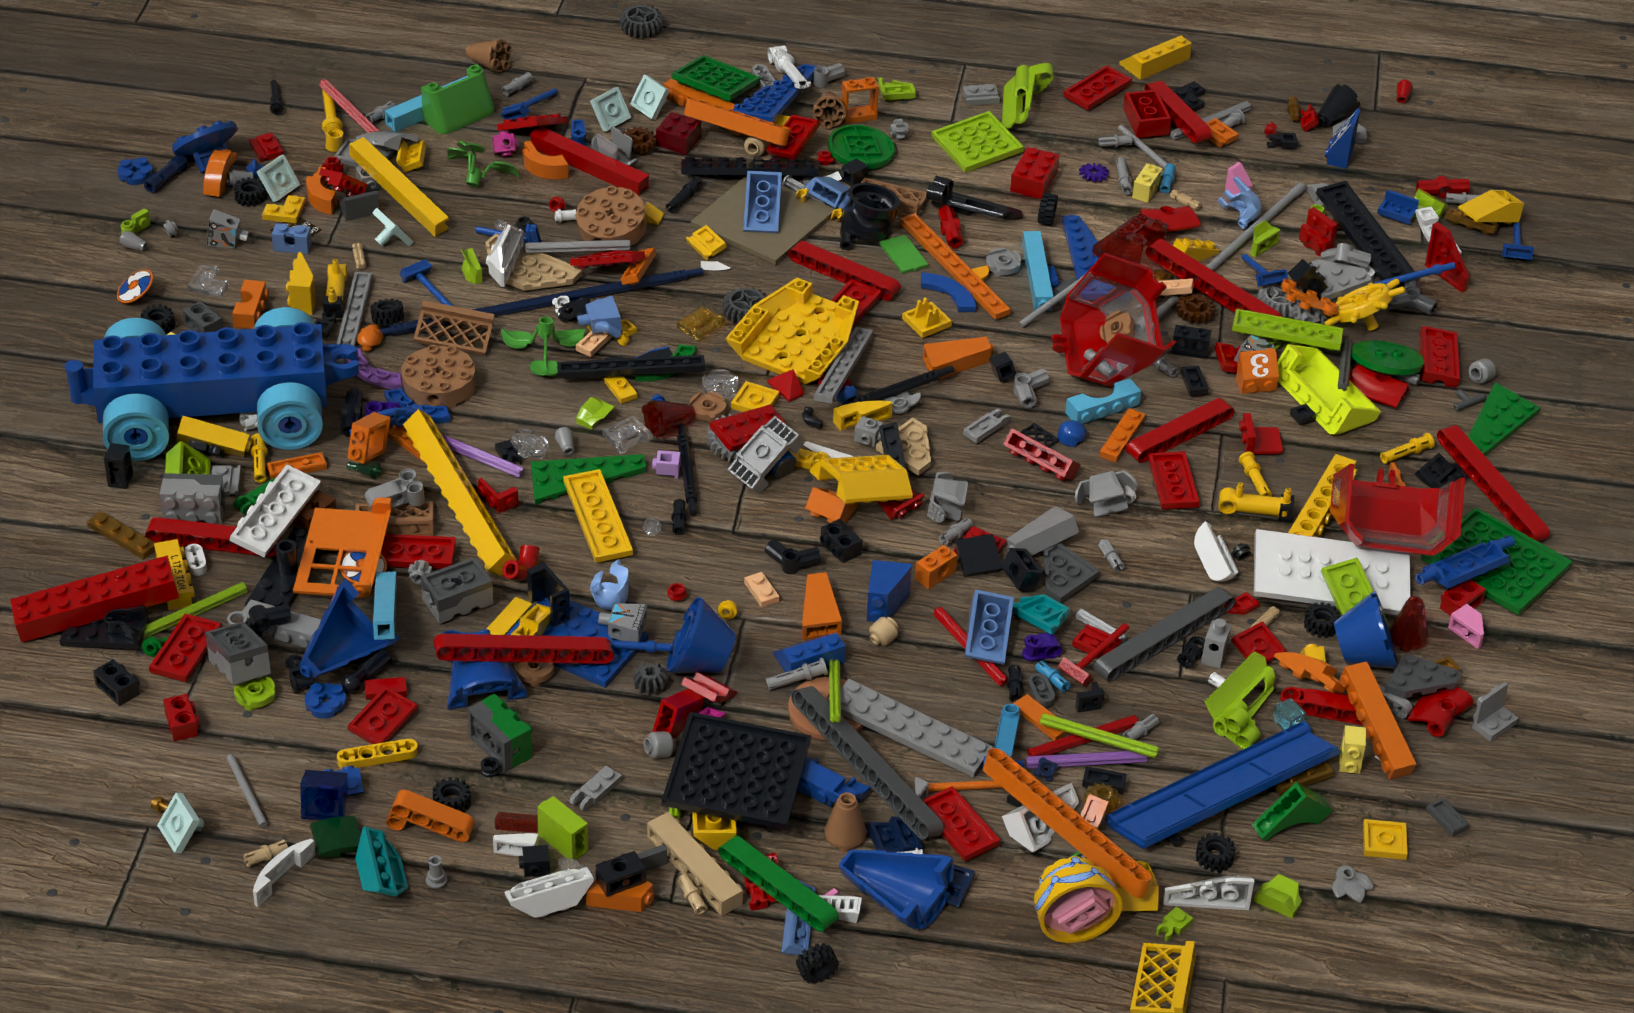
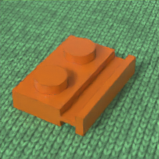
(1221, 133)

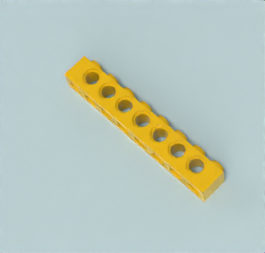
(1317, 508)

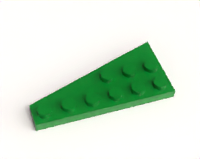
(1500, 418)
(548, 475)

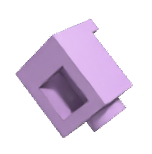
(667, 463)

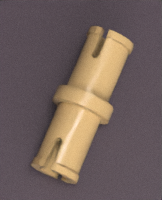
(264, 853)
(692, 894)

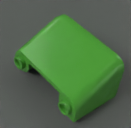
(458, 103)

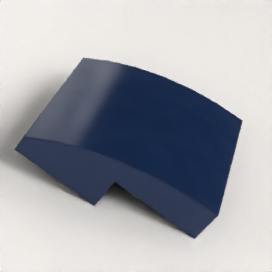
(893, 836)
(960, 885)

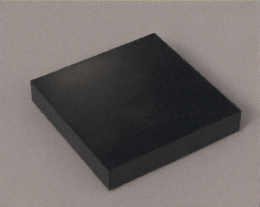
(978, 555)

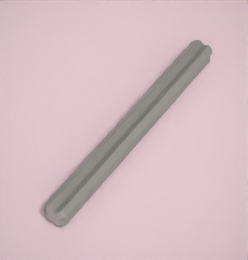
(1222, 115)
(577, 246)

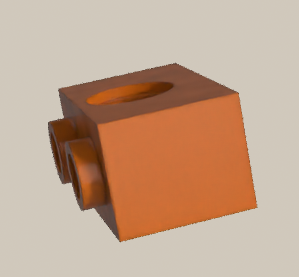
(936, 567)

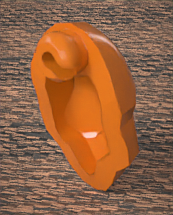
(369, 337)

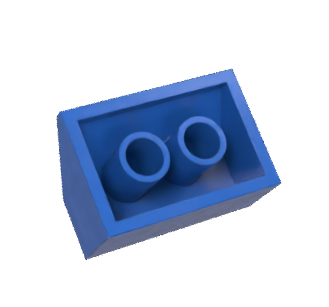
(826, 646)

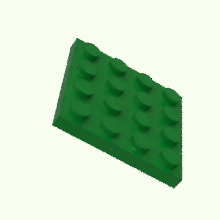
(715, 78)

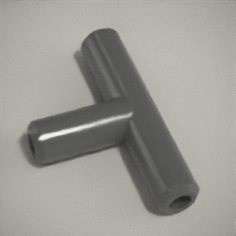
(1467, 401)

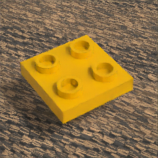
(926, 318)

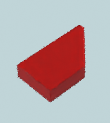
(1243, 604)

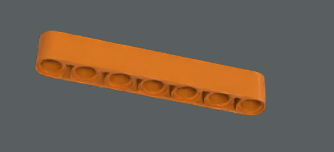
(737, 121)

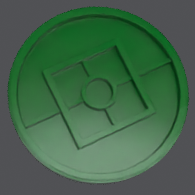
(863, 143)
(1387, 357)

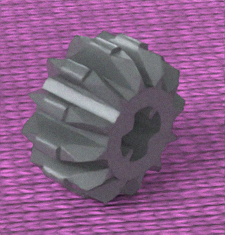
(650, 678)

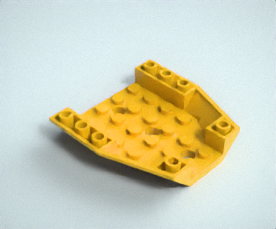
(775, 322)

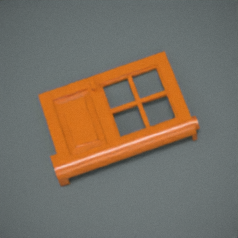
(343, 532)

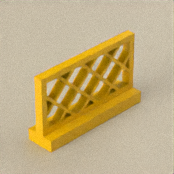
(1181, 986)

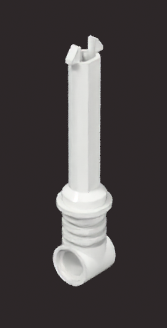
(785, 64)

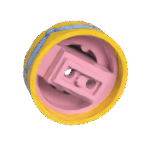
(1076, 900)

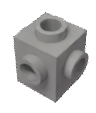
(867, 431)

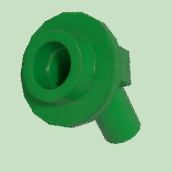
(152, 645)

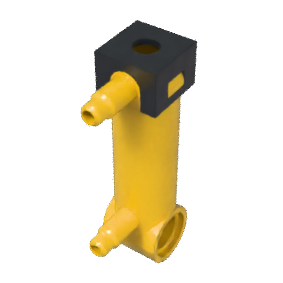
(335, 289)
(1237, 501)

